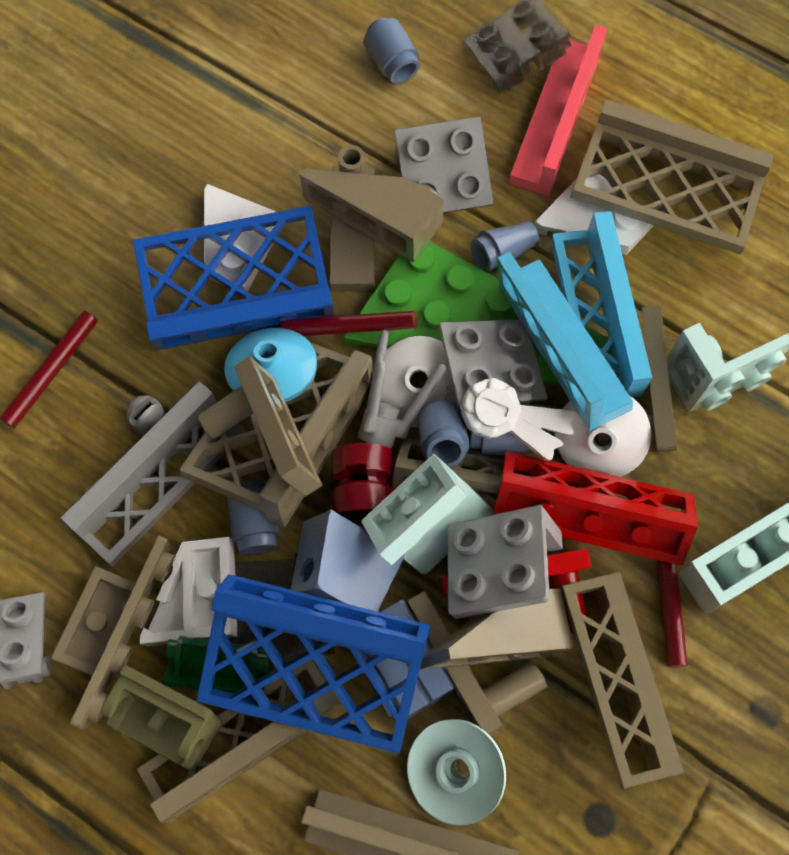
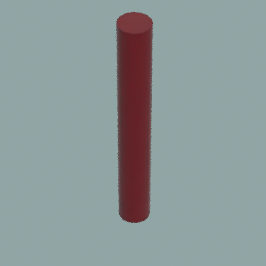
(353, 323)
(48, 369)
(672, 615)

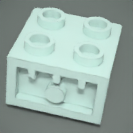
(707, 381)
(418, 515)

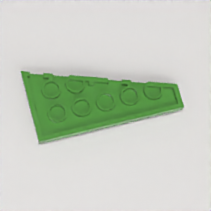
(443, 290)

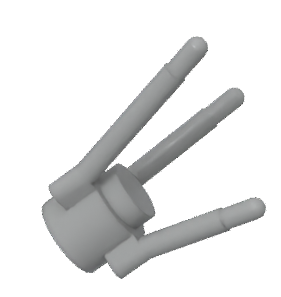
(381, 420)

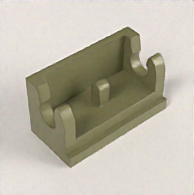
(160, 718)

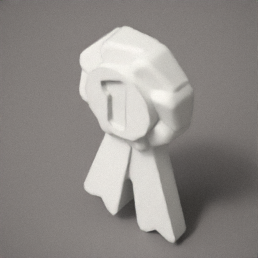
(494, 409)

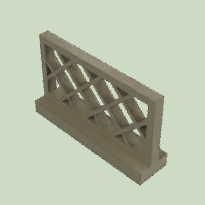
(679, 150)
(318, 431)
(370, 830)

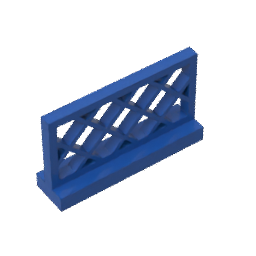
(231, 316)
(323, 621)

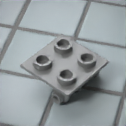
(447, 159)
(491, 351)
(23, 640)

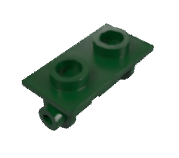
(188, 660)

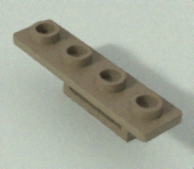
(103, 624)

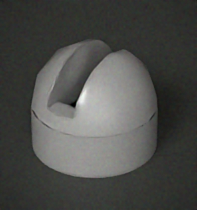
(148, 417)

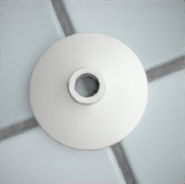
(405, 359)
(626, 451)

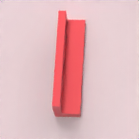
(556, 115)

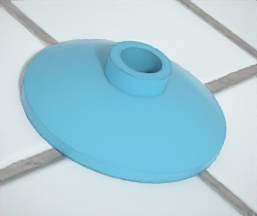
(291, 363)

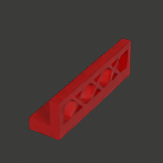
(595, 513)

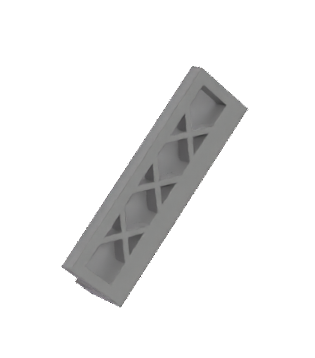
(136, 471)

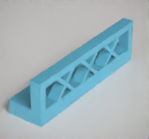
(615, 298)
(563, 342)

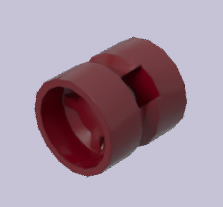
(361, 479)

